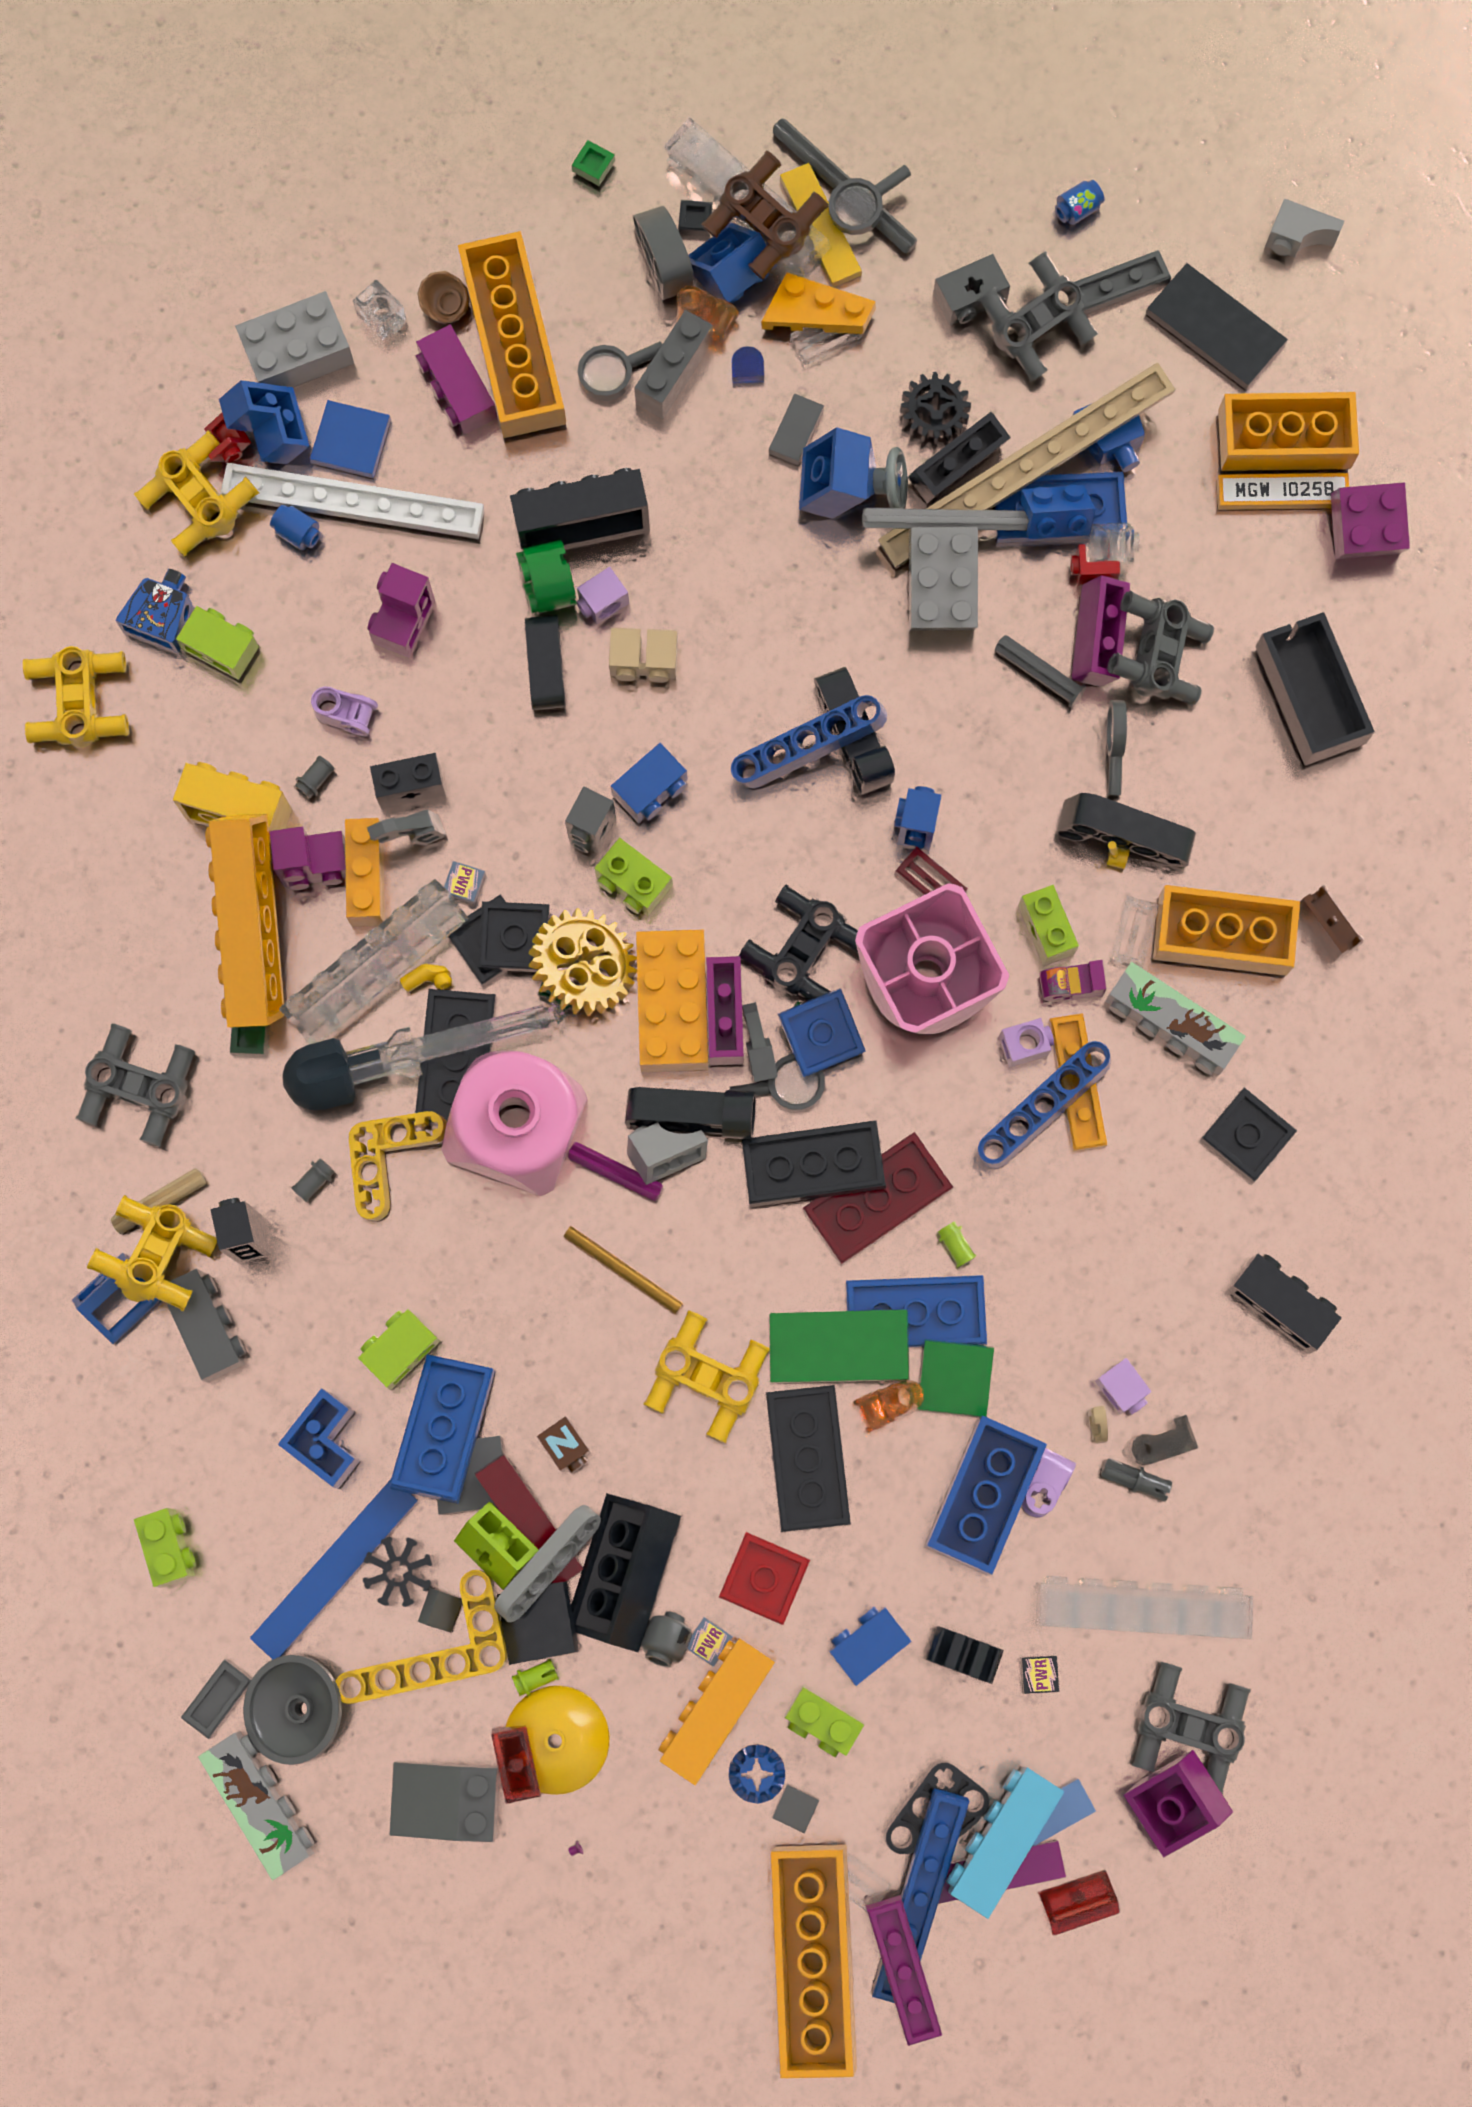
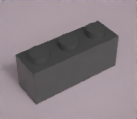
(674, 364)
(206, 1329)

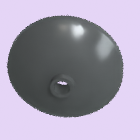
(275, 1714)

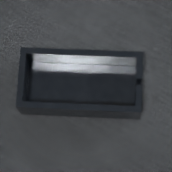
(582, 510)
(1314, 688)

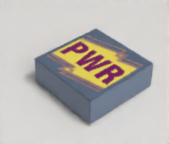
(464, 882)
(708, 1641)

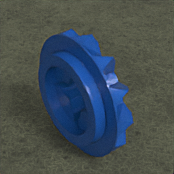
(769, 1762)

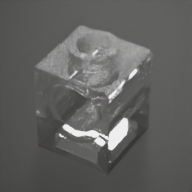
(376, 298)
(1113, 542)

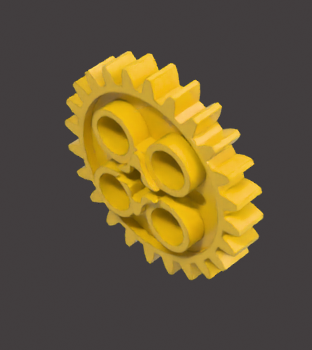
(595, 988)

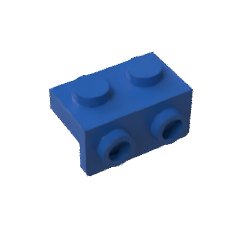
(1058, 511)

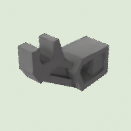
(421, 828)
(759, 1048)

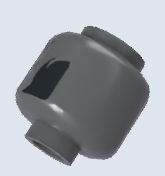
(666, 1639)

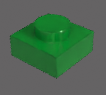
(593, 162)

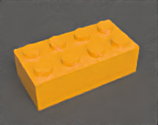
(1288, 431)
(1226, 930)
(672, 1001)
(716, 1711)

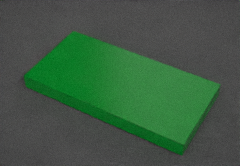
(839, 1346)

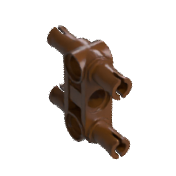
(764, 214)

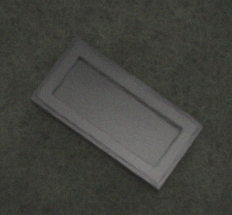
(796, 429)
(217, 1699)

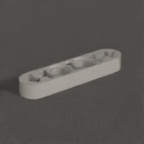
(547, 1563)

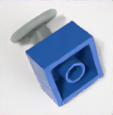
(843, 472)

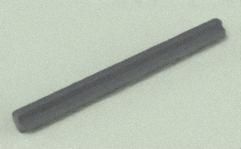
(834, 175)

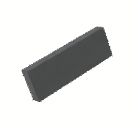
(1123, 281)

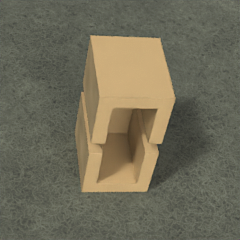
(626, 654)

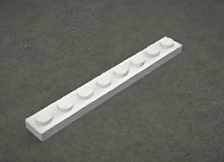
(359, 501)

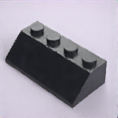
(623, 1572)

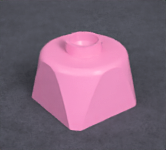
(939, 930)
(519, 1156)

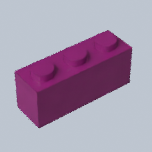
(455, 380)
(1099, 630)
(725, 1010)

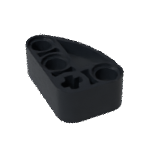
(906, 1818)

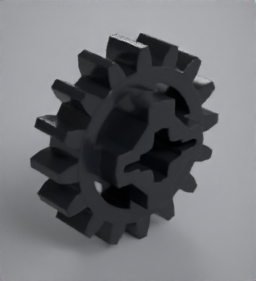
(948, 401)

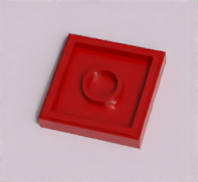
(764, 1578)

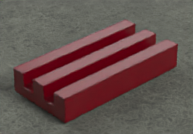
(932, 865)

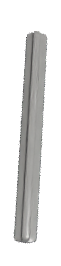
(906, 518)

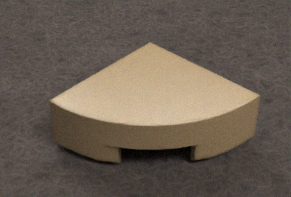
(1098, 1424)

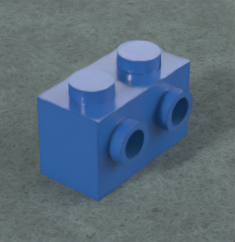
(650, 783)
(917, 817)
(868, 1645)

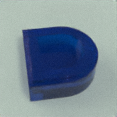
(747, 365)

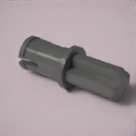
(1136, 1479)

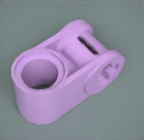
(350, 712)
(1049, 1480)

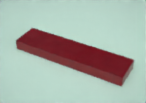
(521, 1507)

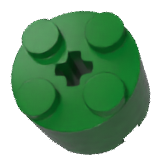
(546, 577)

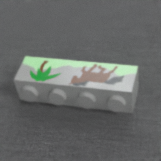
(1174, 1019)
(257, 1805)

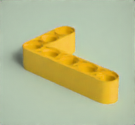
(438, 1660)

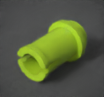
(956, 1244)
(534, 1677)

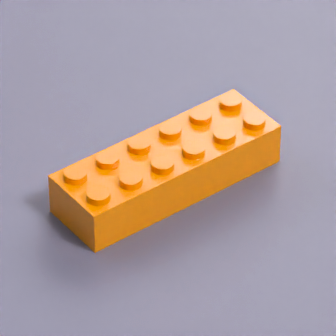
(512, 334)
(245, 920)
(813, 1961)

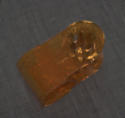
(710, 308)
(884, 1406)

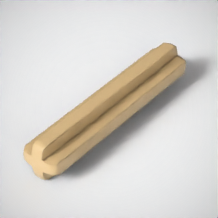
(164, 1196)

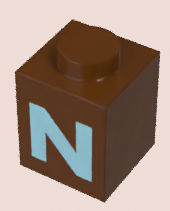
(564, 1446)

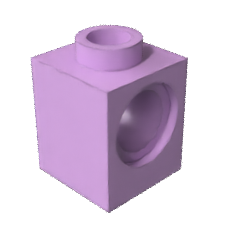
(602, 596)
(1015, 1052)
(1124, 1388)

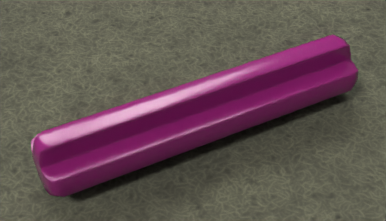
(614, 1171)

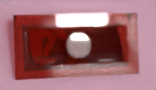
(515, 1763)
(1079, 1903)

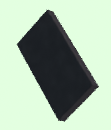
(1216, 326)
(444, 1074)
(813, 1163)
(808, 1458)

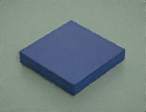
(350, 439)
(821, 1032)

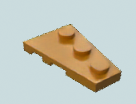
(816, 305)

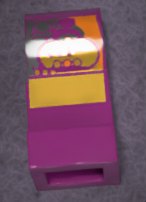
(1073, 981)

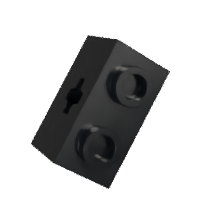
(407, 780)

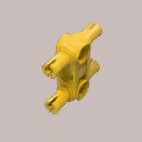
(196, 493)
(75, 697)
(152, 1253)
(706, 1376)

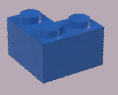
(271, 416)
(312, 1439)

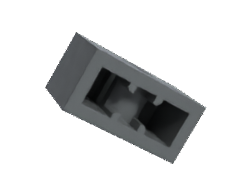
(961, 288)
(590, 820)

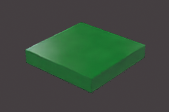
(956, 1377)

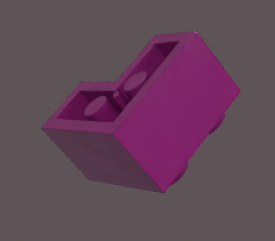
(404, 609)
(308, 858)

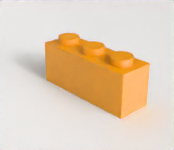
(364, 874)

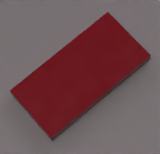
(860, 1219)

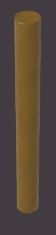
(623, 1270)

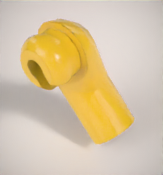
(427, 973)

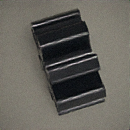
(389, 1566)
(964, 1655)

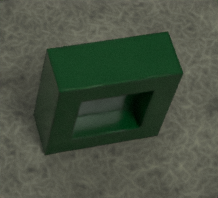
(249, 1041)

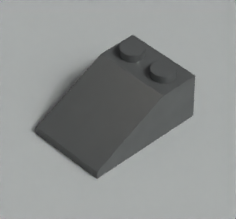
(445, 1801)

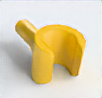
(1118, 856)

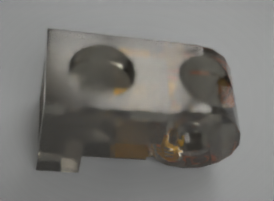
(1151, 1449)

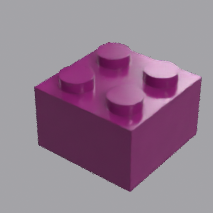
(1370, 520)
(1178, 1803)

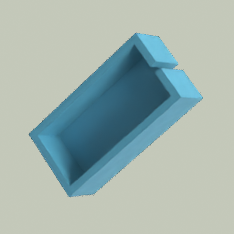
(1005, 1840)

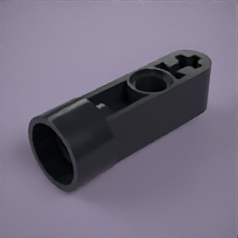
(690, 1111)

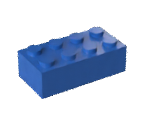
(985, 1495)

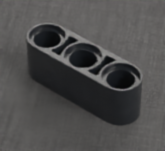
(545, 662)

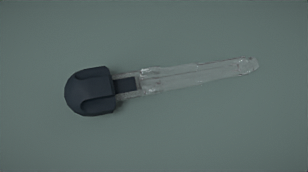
(325, 1074)

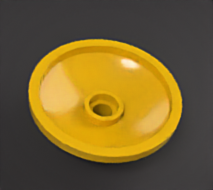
(582, 1731)

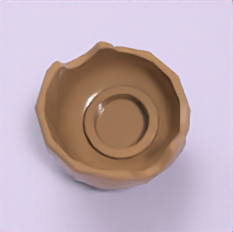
(443, 297)

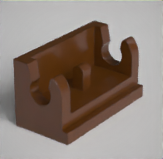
(1329, 924)

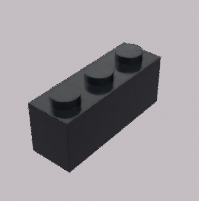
(959, 457)
(239, 1230)
(1285, 1302)

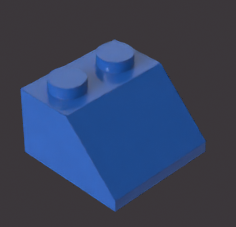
(724, 262)

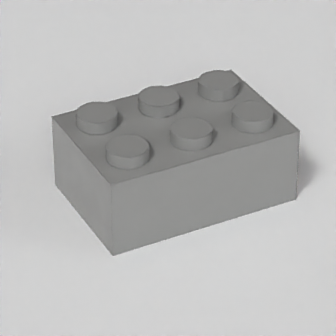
(295, 342)
(943, 578)

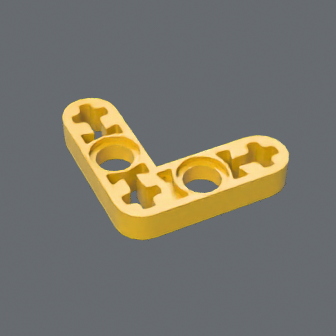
(380, 1144)

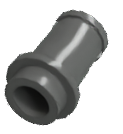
(313, 777)
(313, 1179)

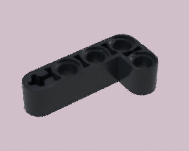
(865, 757)
(1131, 829)

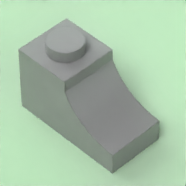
(1301, 227)
(662, 1152)

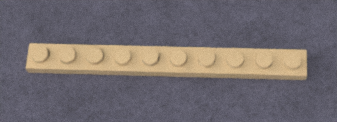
(1046, 452)

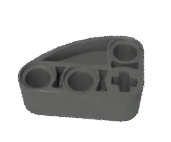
(664, 251)

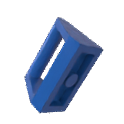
(96, 1293)

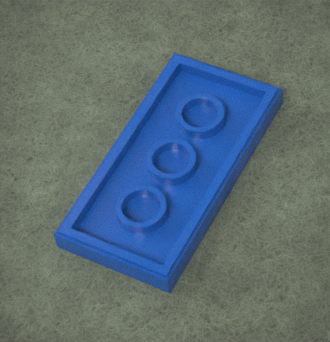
(1104, 489)
(936, 1306)
(442, 1429)

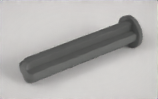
(1040, 670)

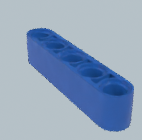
(824, 744)
(1049, 1088)

